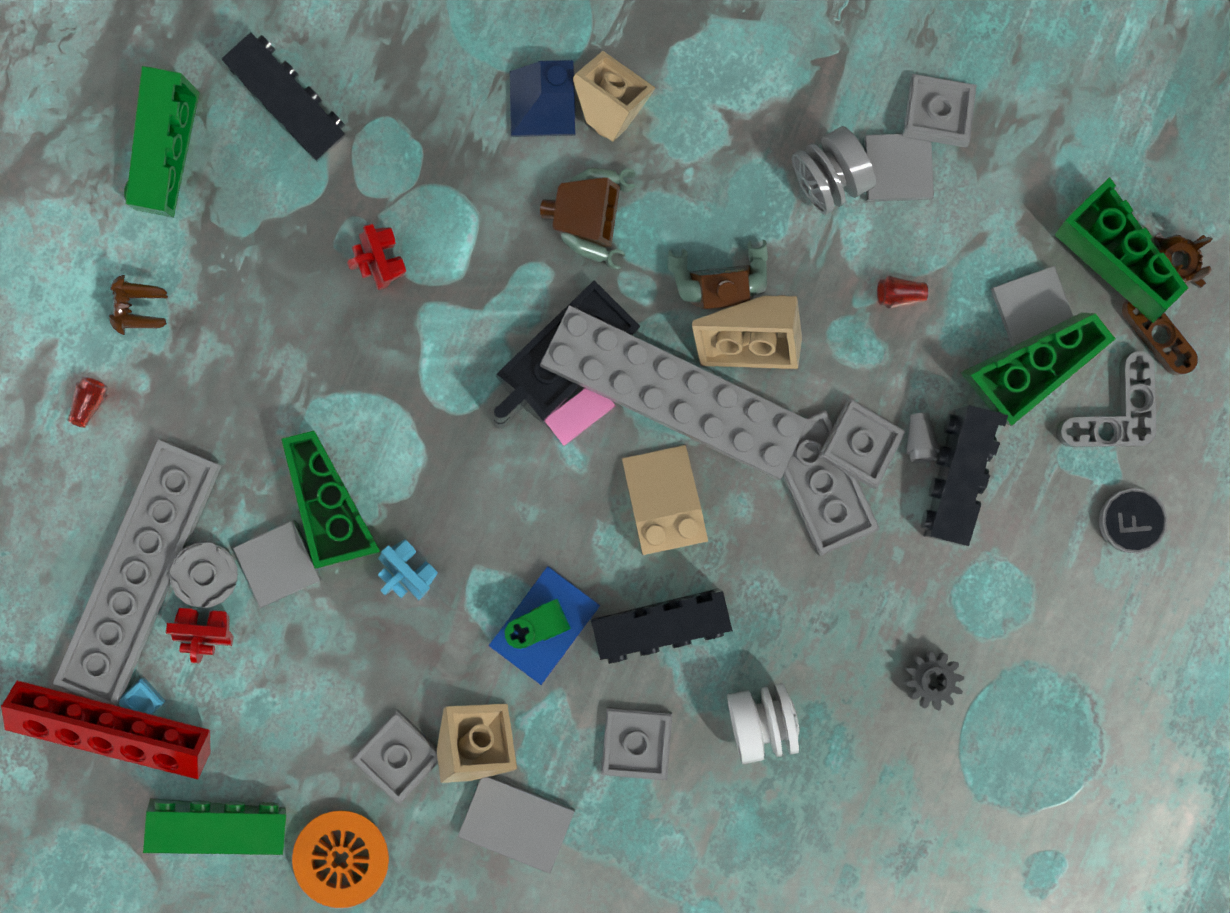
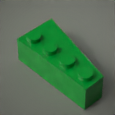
(160, 141)
(326, 508)
(214, 827)

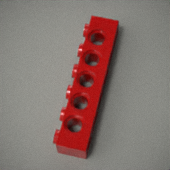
(106, 729)

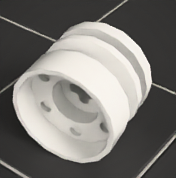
(763, 723)

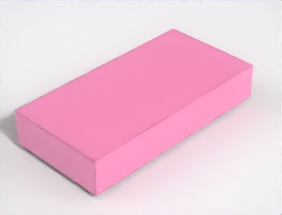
(578, 415)

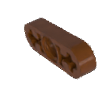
(1165, 358)

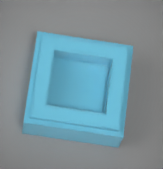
(142, 698)

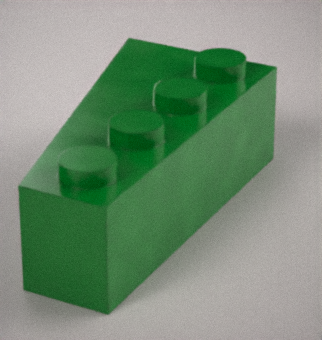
(1122, 251)
(1036, 367)

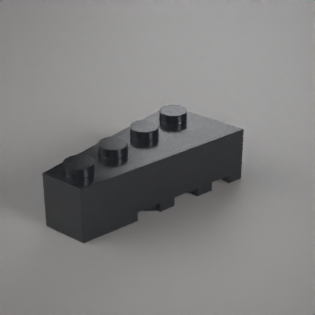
(283, 96)
(962, 474)

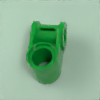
(542, 623)

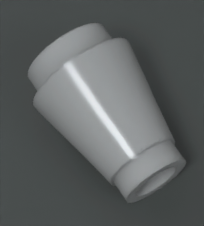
(922, 441)

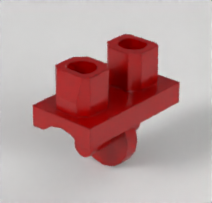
(373, 244)
(186, 630)

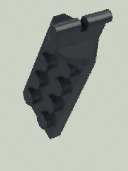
(540, 389)

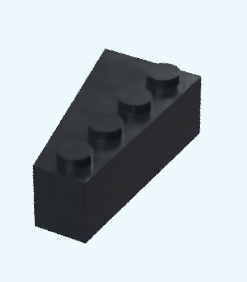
(661, 624)

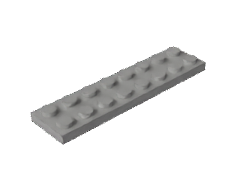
(674, 393)
(136, 574)

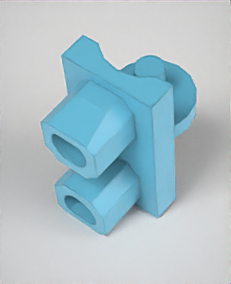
(395, 561)

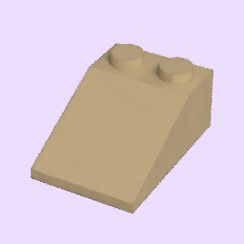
(751, 334)
(664, 500)

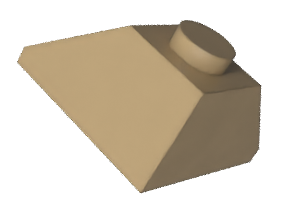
(610, 95)
(475, 743)

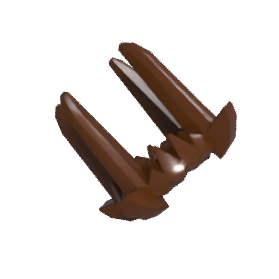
(1193, 271)
(122, 292)

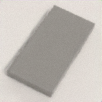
(824, 495)

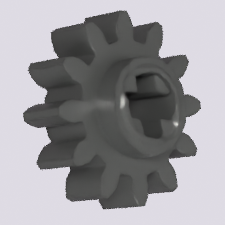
(945, 680)

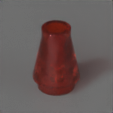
(899, 292)
(86, 400)

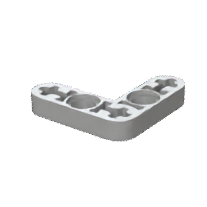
(1122, 424)

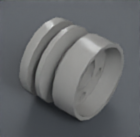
(835, 169)

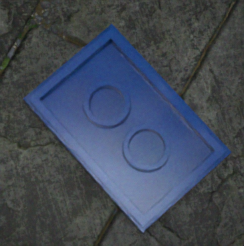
(542, 657)

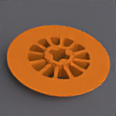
(337, 894)

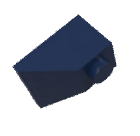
(543, 99)

